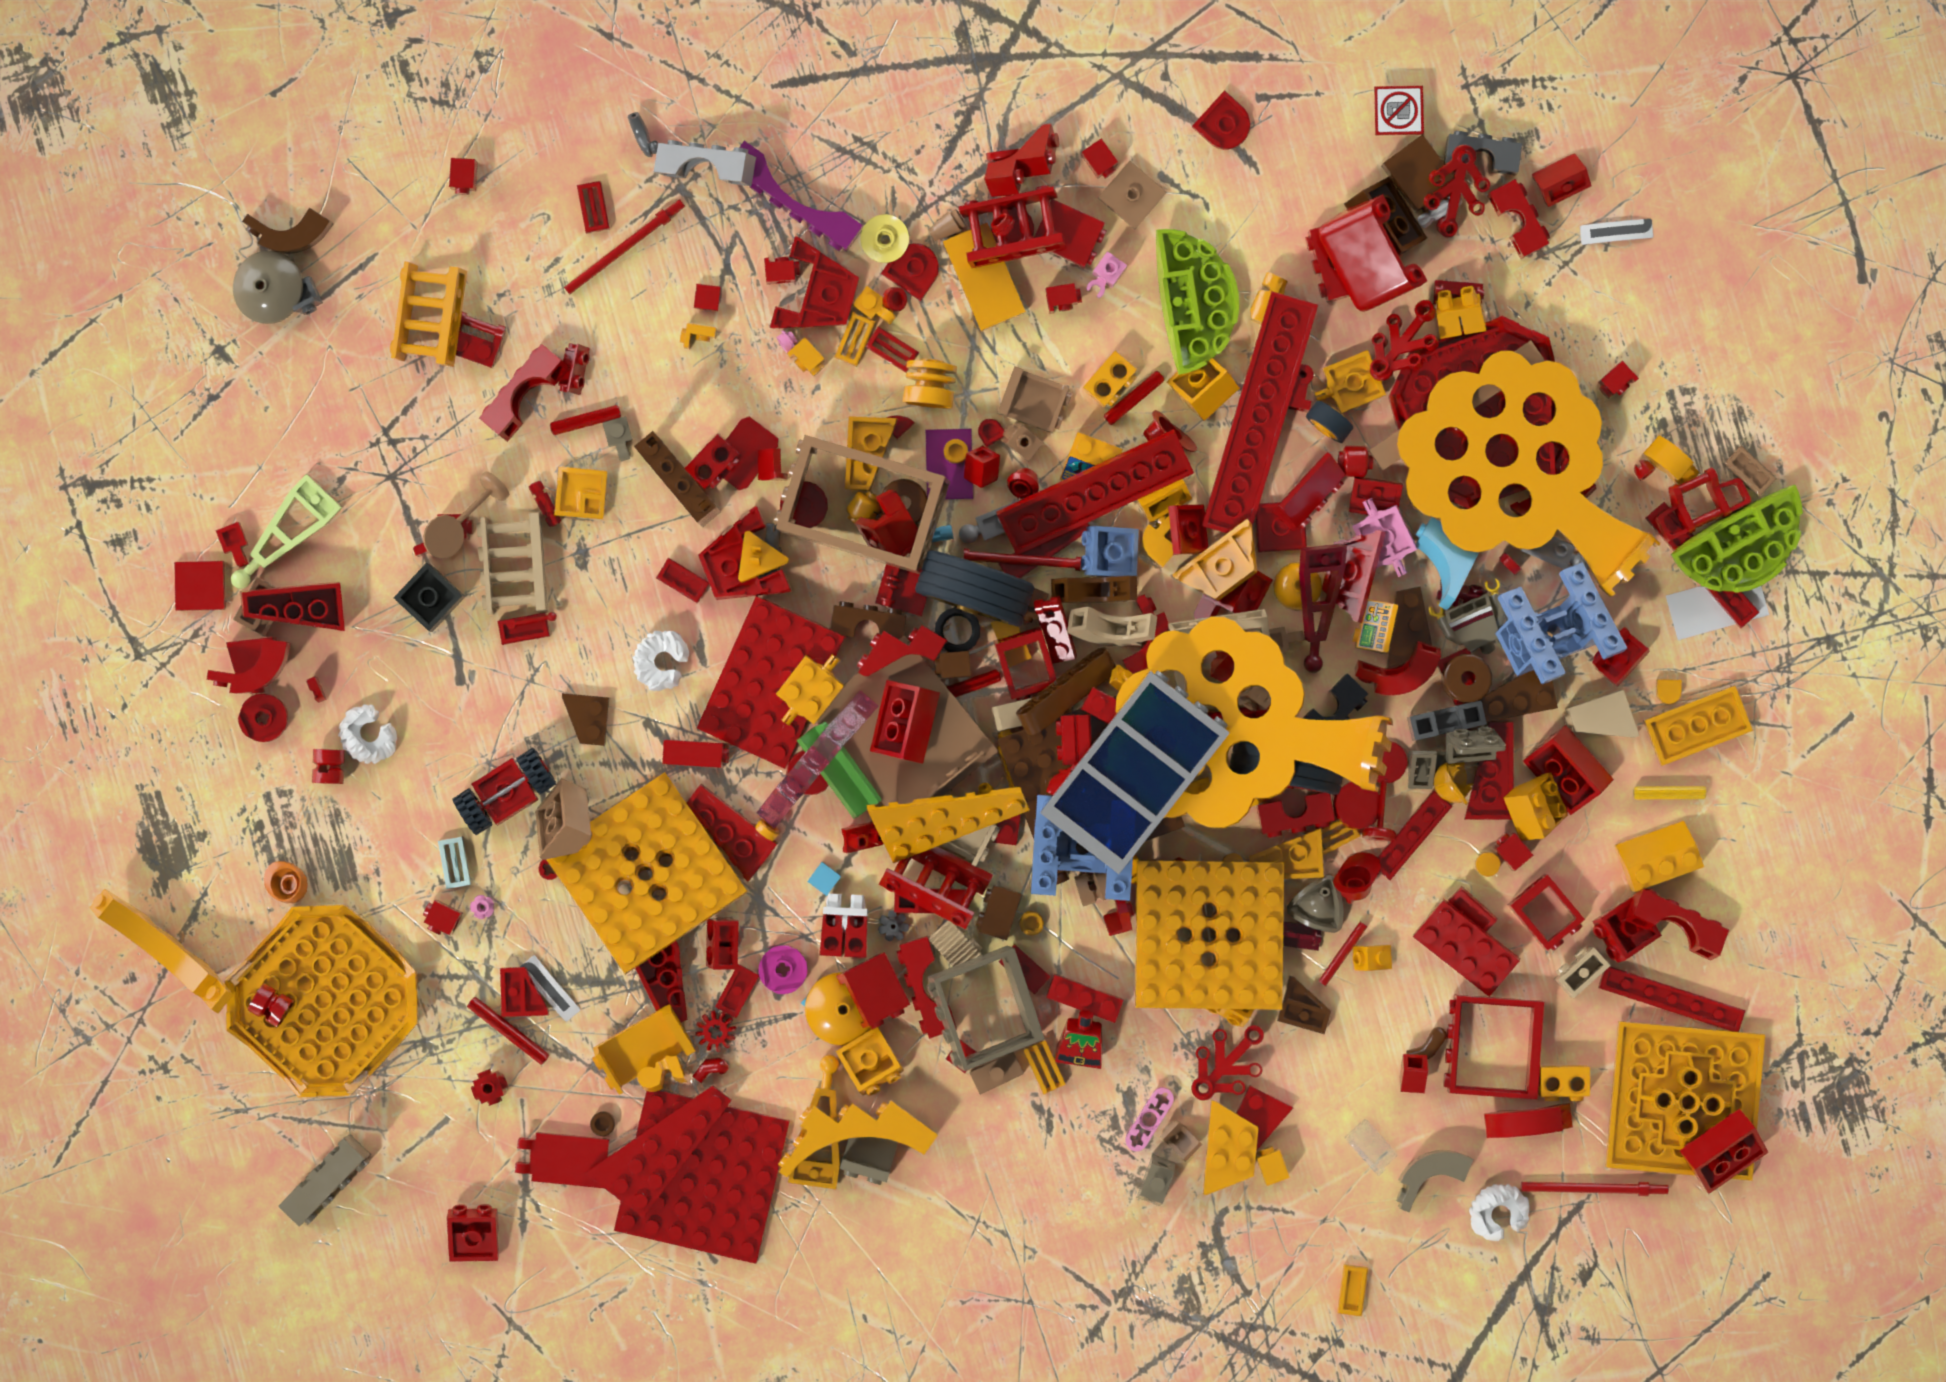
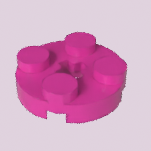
(793, 978)

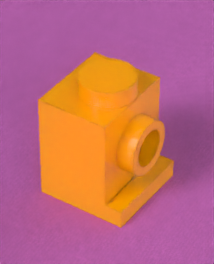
(807, 357)

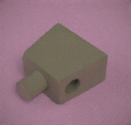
(1156, 1180)

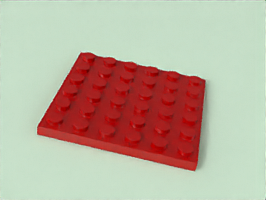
(721, 1190)

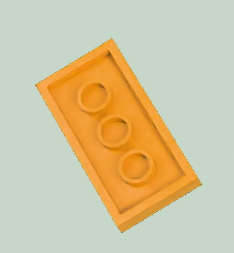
(1698, 725)

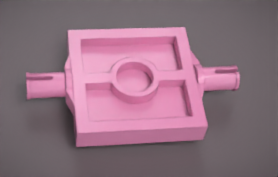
(1397, 539)

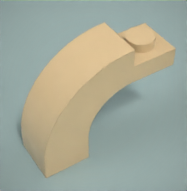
(1111, 630)

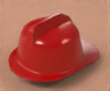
(1162, 425)
(1357, 876)

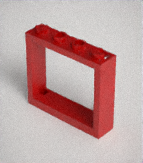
(1534, 1047)

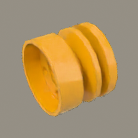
(929, 385)

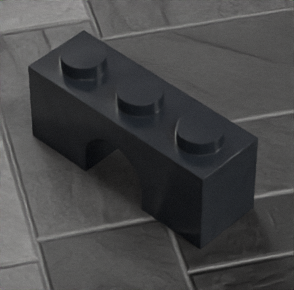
(1348, 696)

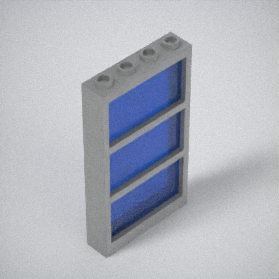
(1135, 771)

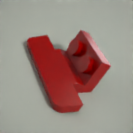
(893, 531)
(1242, 599)

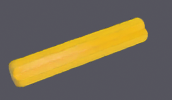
(1669, 792)

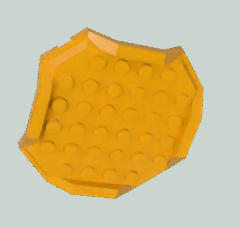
(348, 995)

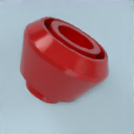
(1023, 483)

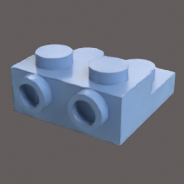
(1110, 551)

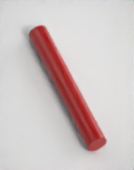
(1343, 953)

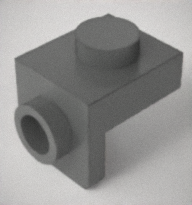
(310, 298)

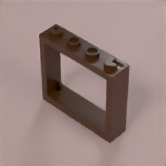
(677, 479)

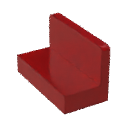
(1562, 179)

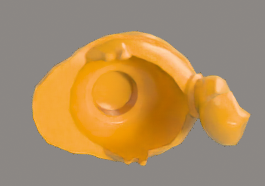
(1451, 782)

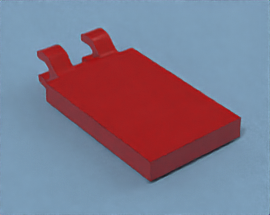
(562, 1158)

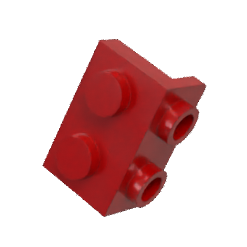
(1621, 665)

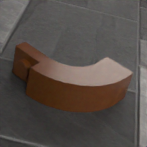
(297, 239)
(1095, 589)

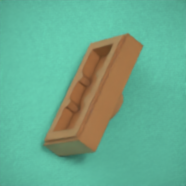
(1750, 471)

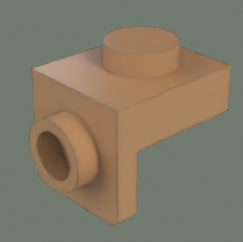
(1180, 1139)

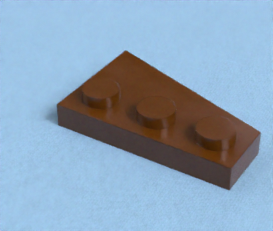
(1409, 626)

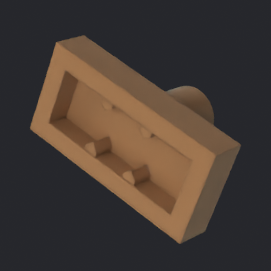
(996, 1073)

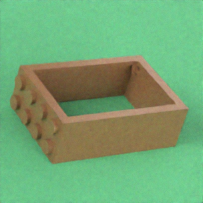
(912, 562)

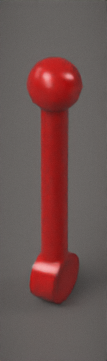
(511, 624)

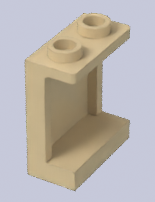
(974, 844)

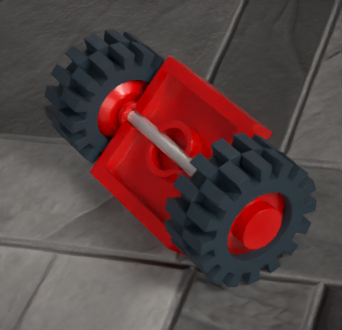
(504, 791)

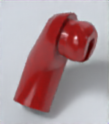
(710, 1065)

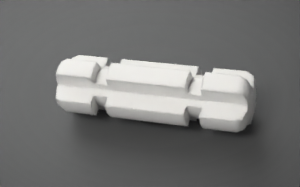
(1434, 215)

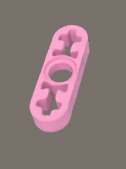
(1134, 1131)

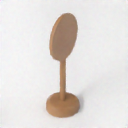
(445, 534)

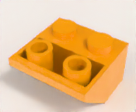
(1536, 807)

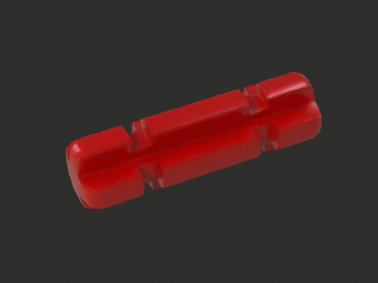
(544, 503)

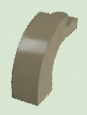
(1428, 1165)

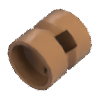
(1084, 880)

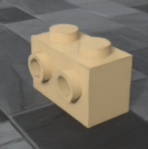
(1582, 971)

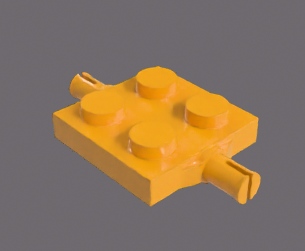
(1351, 383)
(810, 689)

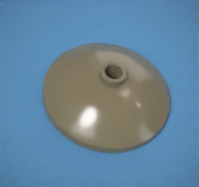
(281, 287)

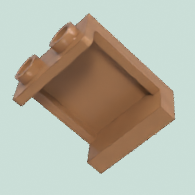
(1034, 400)

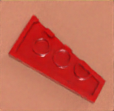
(1538, 412)
(1493, 780)
(731, 831)

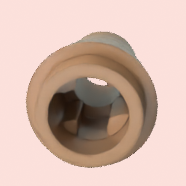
(947, 225)

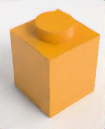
(1272, 1165)

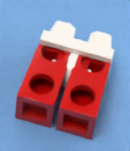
(844, 920)

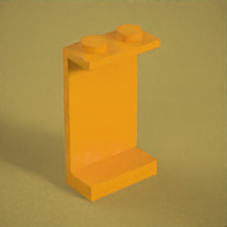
(641, 1047)

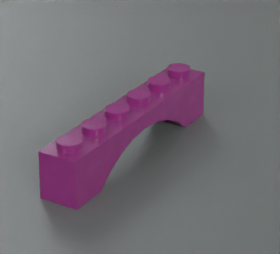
(836, 226)

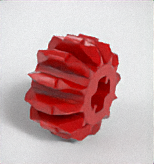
(723, 1028)

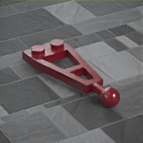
(1317, 560)

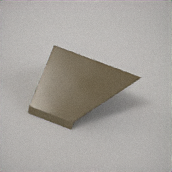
(1422, 768)

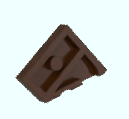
(588, 717)
(1303, 1008)

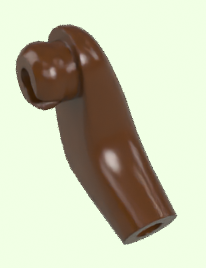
(1432, 1044)

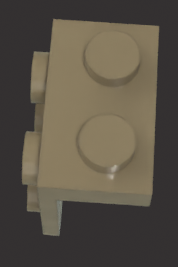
(1473, 745)
(869, 1158)

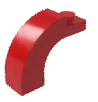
(1138, 661)
(268, 667)
(1403, 678)
(1528, 1121)

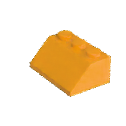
(1659, 856)

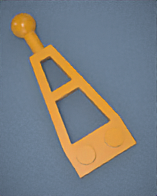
(819, 1173)

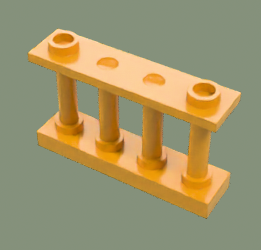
(447, 328)

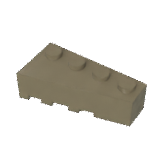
(325, 1180)

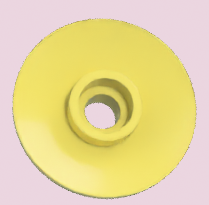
(882, 226)

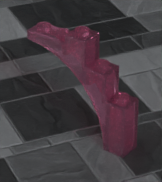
(816, 759)

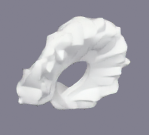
(645, 655)
(356, 746)
(1489, 1199)

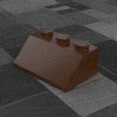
(1401, 226)

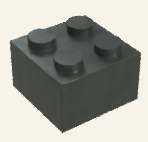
(429, 597)

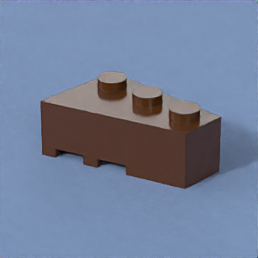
(1519, 697)

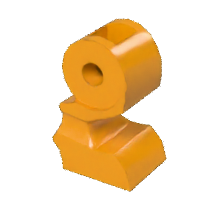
(653, 1078)

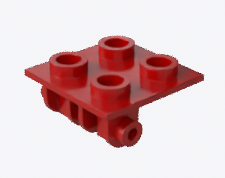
(899, 591)

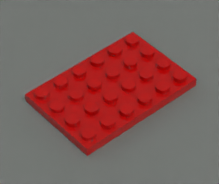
(765, 654)

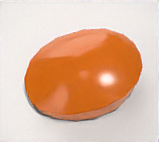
(285, 882)

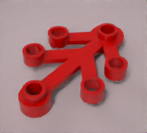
(1456, 187)
(1403, 343)
(1224, 1065)

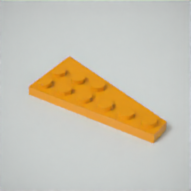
(938, 820)

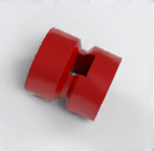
(326, 757)
(270, 1005)

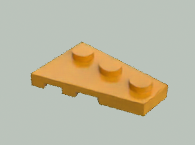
(869, 436)

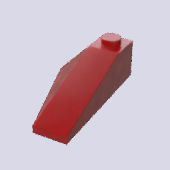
(663, 980)

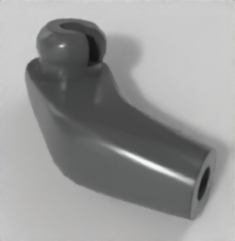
(641, 134)

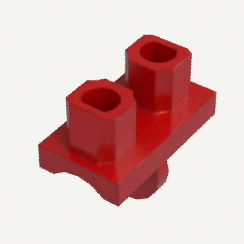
(860, 837)

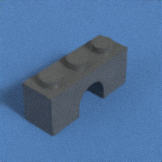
(1504, 153)
(1446, 720)

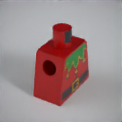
(1081, 1042)

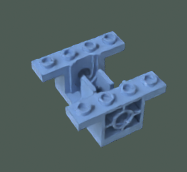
(1574, 625)
(1057, 851)

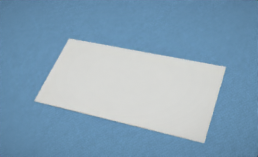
(1698, 612)

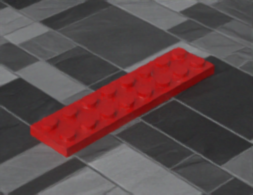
(1095, 492)

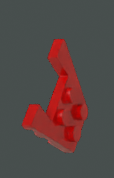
(827, 294)
(723, 559)

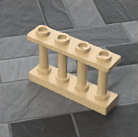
(532, 550)

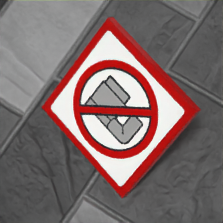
(1399, 110)

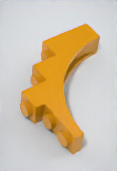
(822, 1130)

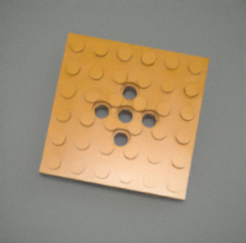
(696, 883)
(1243, 971)
(1654, 1062)

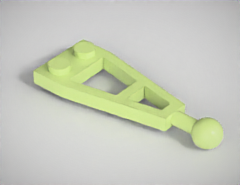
(316, 501)

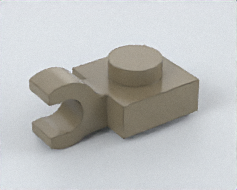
(618, 434)

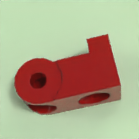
(1299, 392)

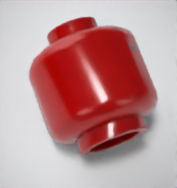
(1355, 461)

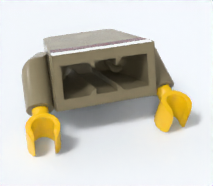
(1474, 621)

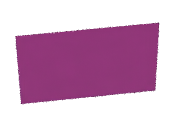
(937, 463)

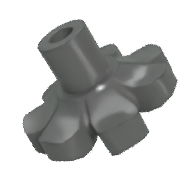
(897, 921)

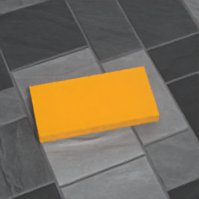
(985, 287)

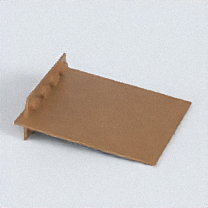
(953, 748)

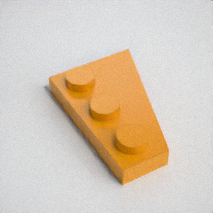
(1300, 856)

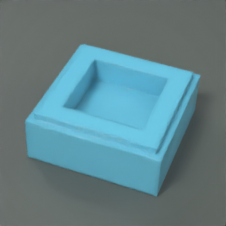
(824, 878)

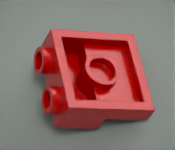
(1621, 936)
(473, 1233)

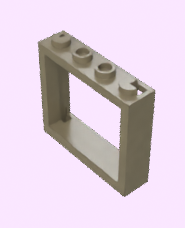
(1022, 997)

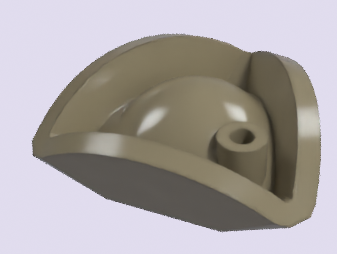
(1319, 905)

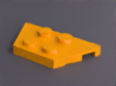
(1222, 564)
(1229, 1149)

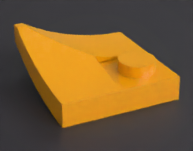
(580, 493)

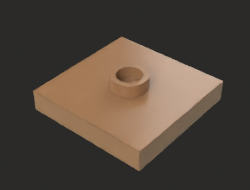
(1132, 195)

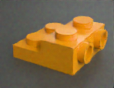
(870, 1062)

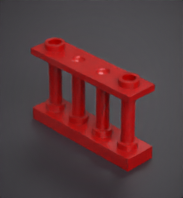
(1027, 245)
(948, 865)

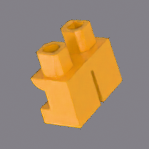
(1466, 306)

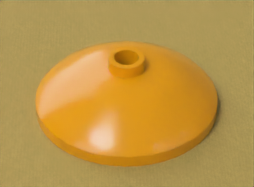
(823, 1013)

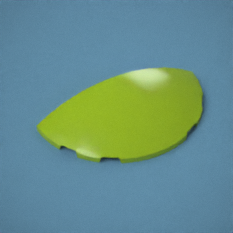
(1196, 298)
(1745, 546)

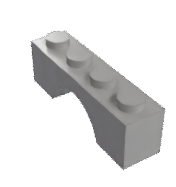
(678, 160)

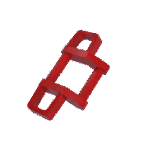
(1714, 488)

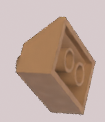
(563, 821)

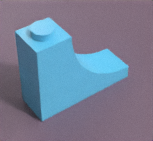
(1451, 561)

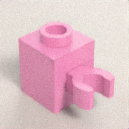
(1107, 273)

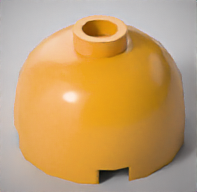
(1287, 586)

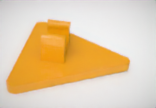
(758, 557)

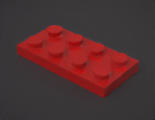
(1466, 947)

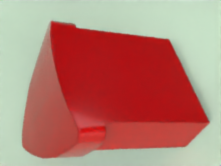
(770, 465)

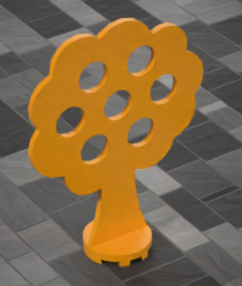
(1602, 540)
(1342, 746)

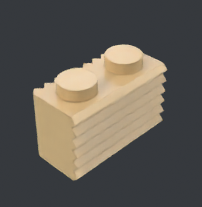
(954, 944)

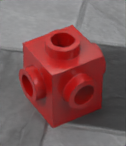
(497, 1082)

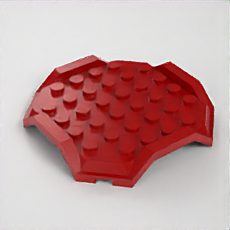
(1468, 354)

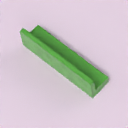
(844, 776)

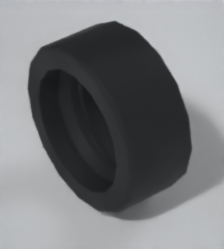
(974, 624)

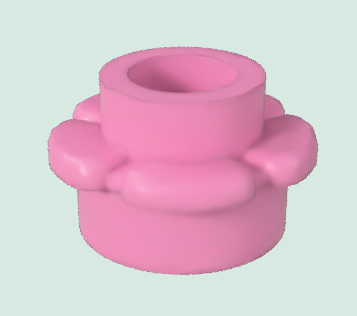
(787, 340)
(482, 900)

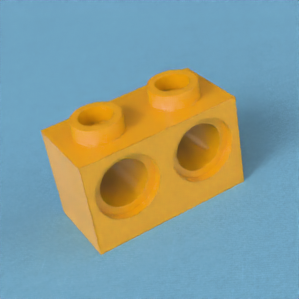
(1105, 375)
(1564, 1075)

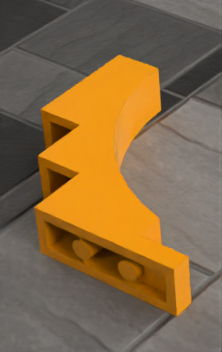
(162, 947)

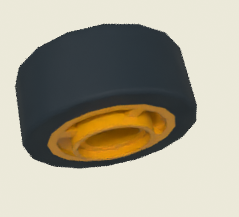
(1329, 421)

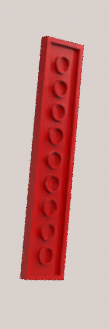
(1260, 412)

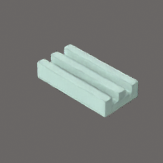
(458, 882)

